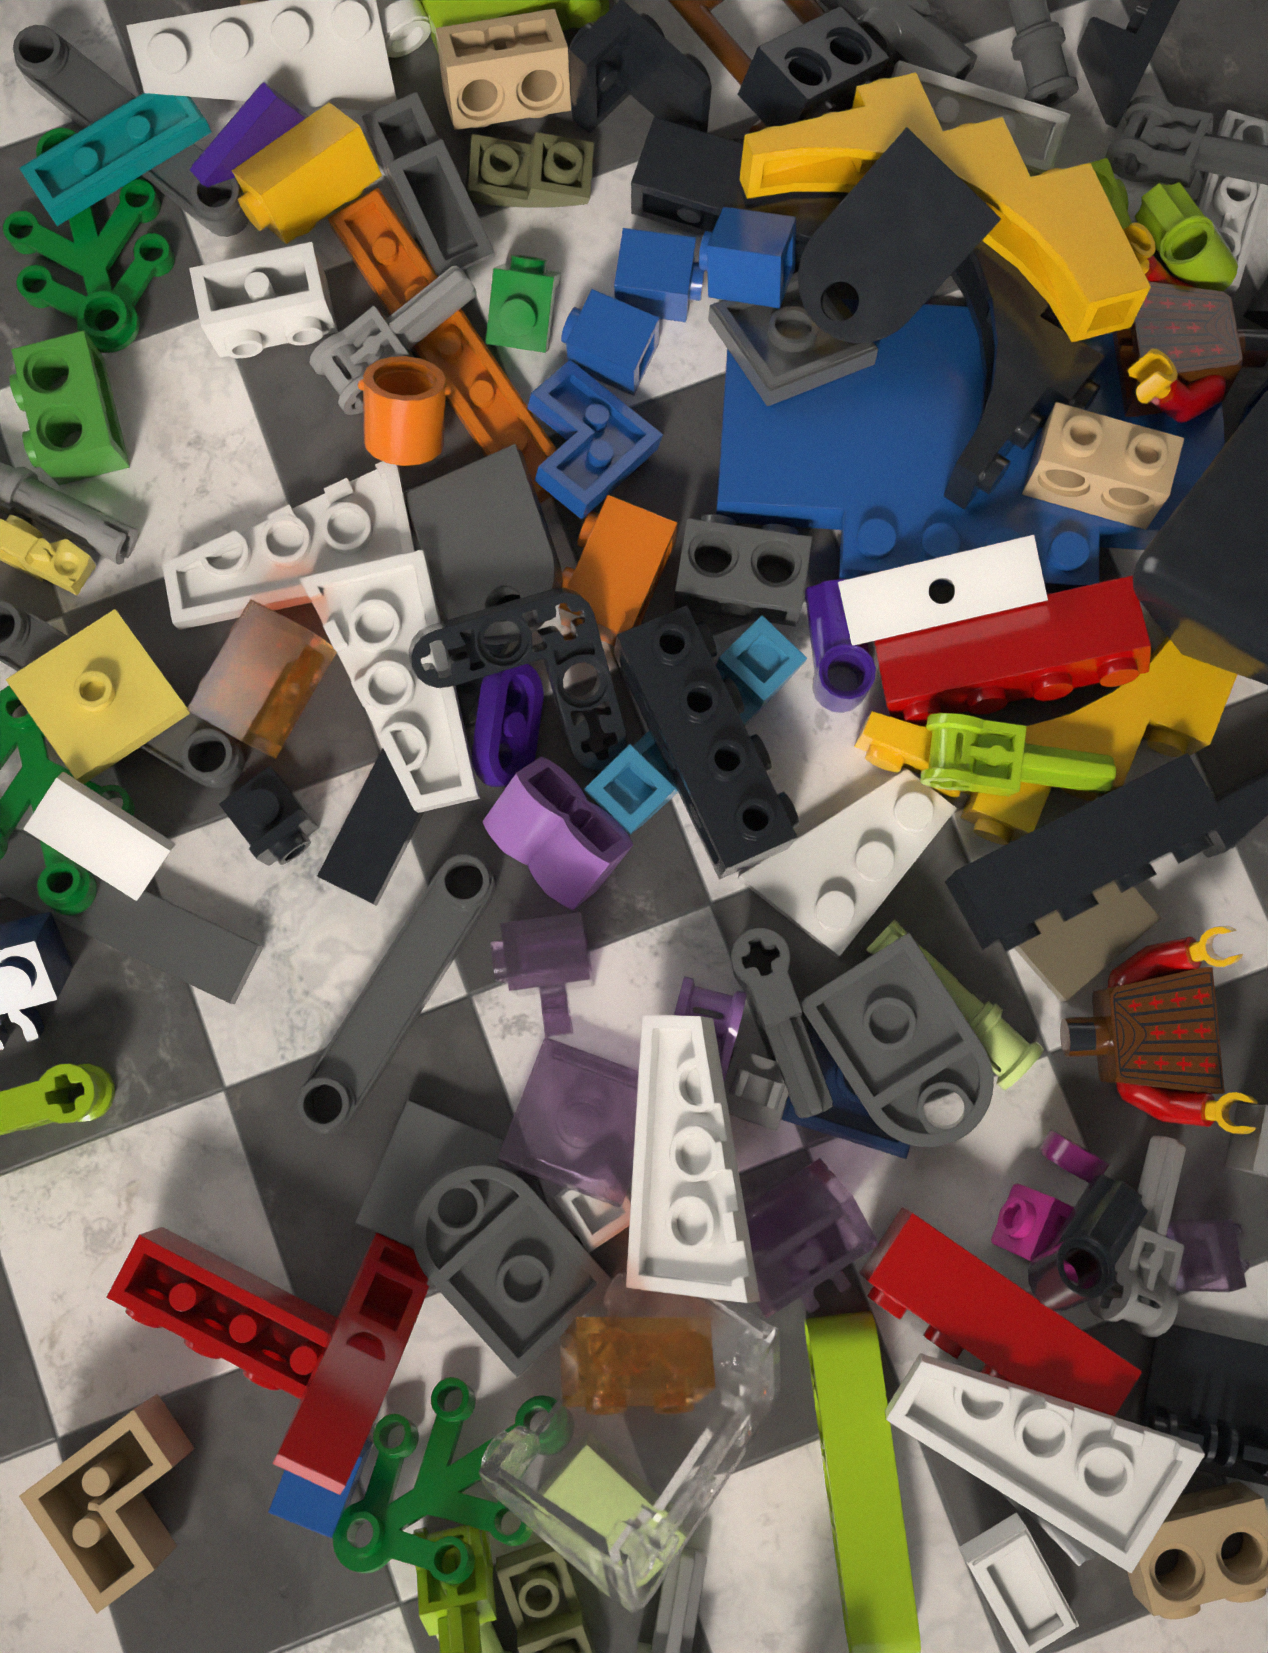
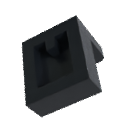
(270, 818)

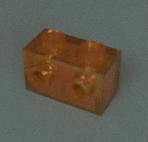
(262, 678)
(636, 1363)

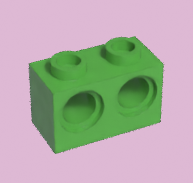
(78, 405)

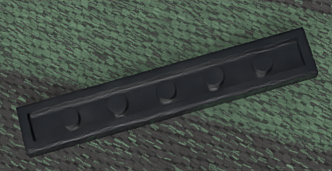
(382, 814)

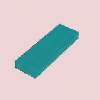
(113, 152)

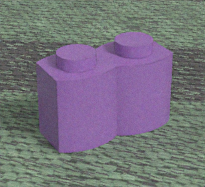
(557, 832)

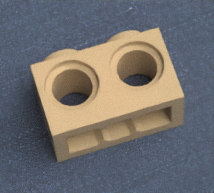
(504, 69)
(1103, 466)
(1198, 1529)

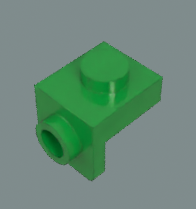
(522, 304)

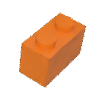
(619, 565)

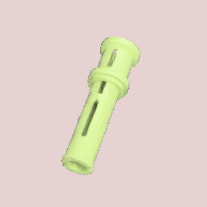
(1007, 1050)

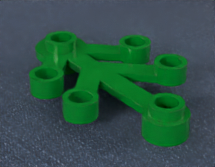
(92, 258)
(29, 789)
(435, 1493)

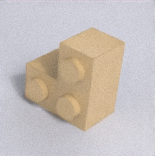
(96, 1507)

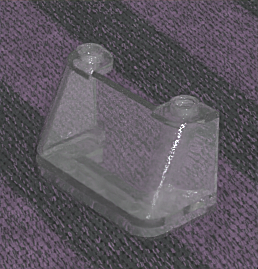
(635, 1484)

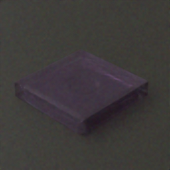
(576, 1123)

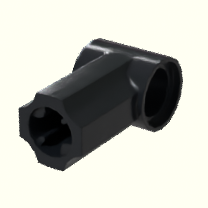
(1091, 1242)

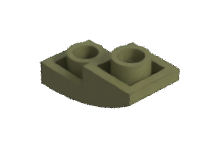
(533, 175)
(543, 1601)

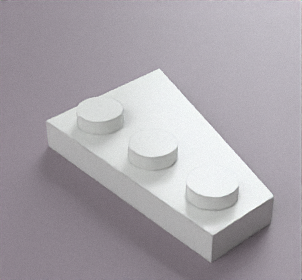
(851, 861)

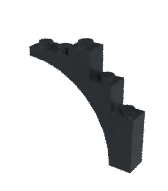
(1024, 366)

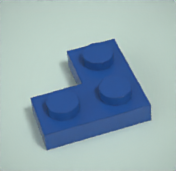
(601, 434)

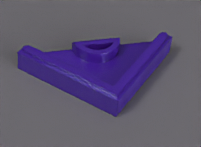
(251, 129)

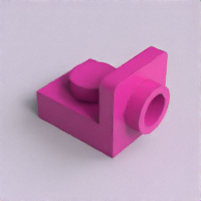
(1030, 1224)

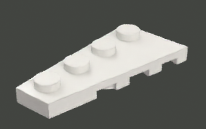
(297, 47)
(264, 563)
(370, 621)
(685, 1180)
(1061, 1460)

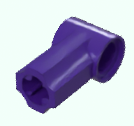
(833, 648)

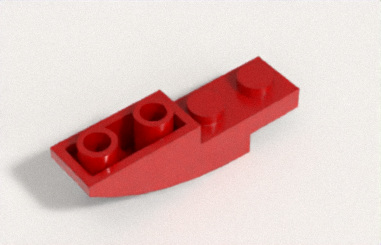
(355, 1367)

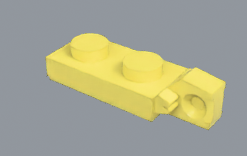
(56, 562)

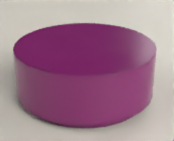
(1072, 1157)

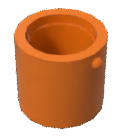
(404, 410)

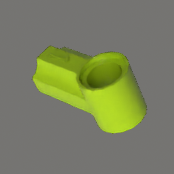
(1187, 238)

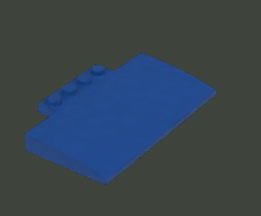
(883, 445)

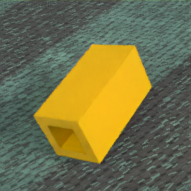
(306, 174)

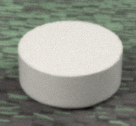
(404, 27)

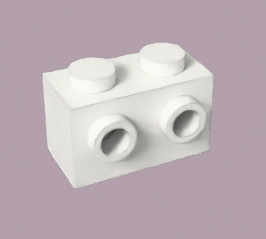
(264, 301)

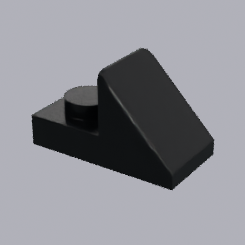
(1118, 57)

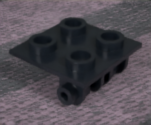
(1214, 1396)

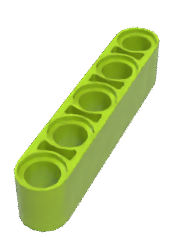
(862, 1484)

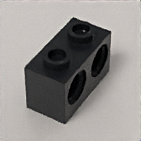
(811, 70)

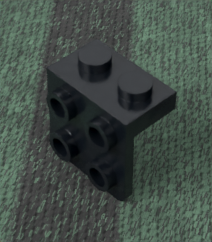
(632, 57)

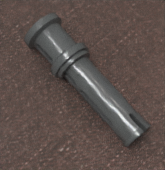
(1041, 53)

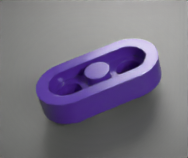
(507, 724)

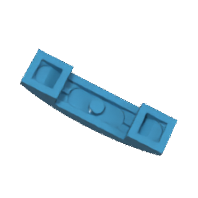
(638, 779)

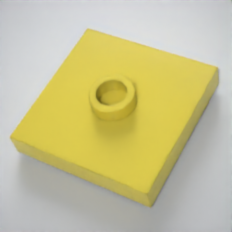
(97, 697)

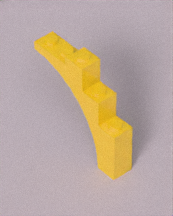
(1050, 226)
(1170, 705)

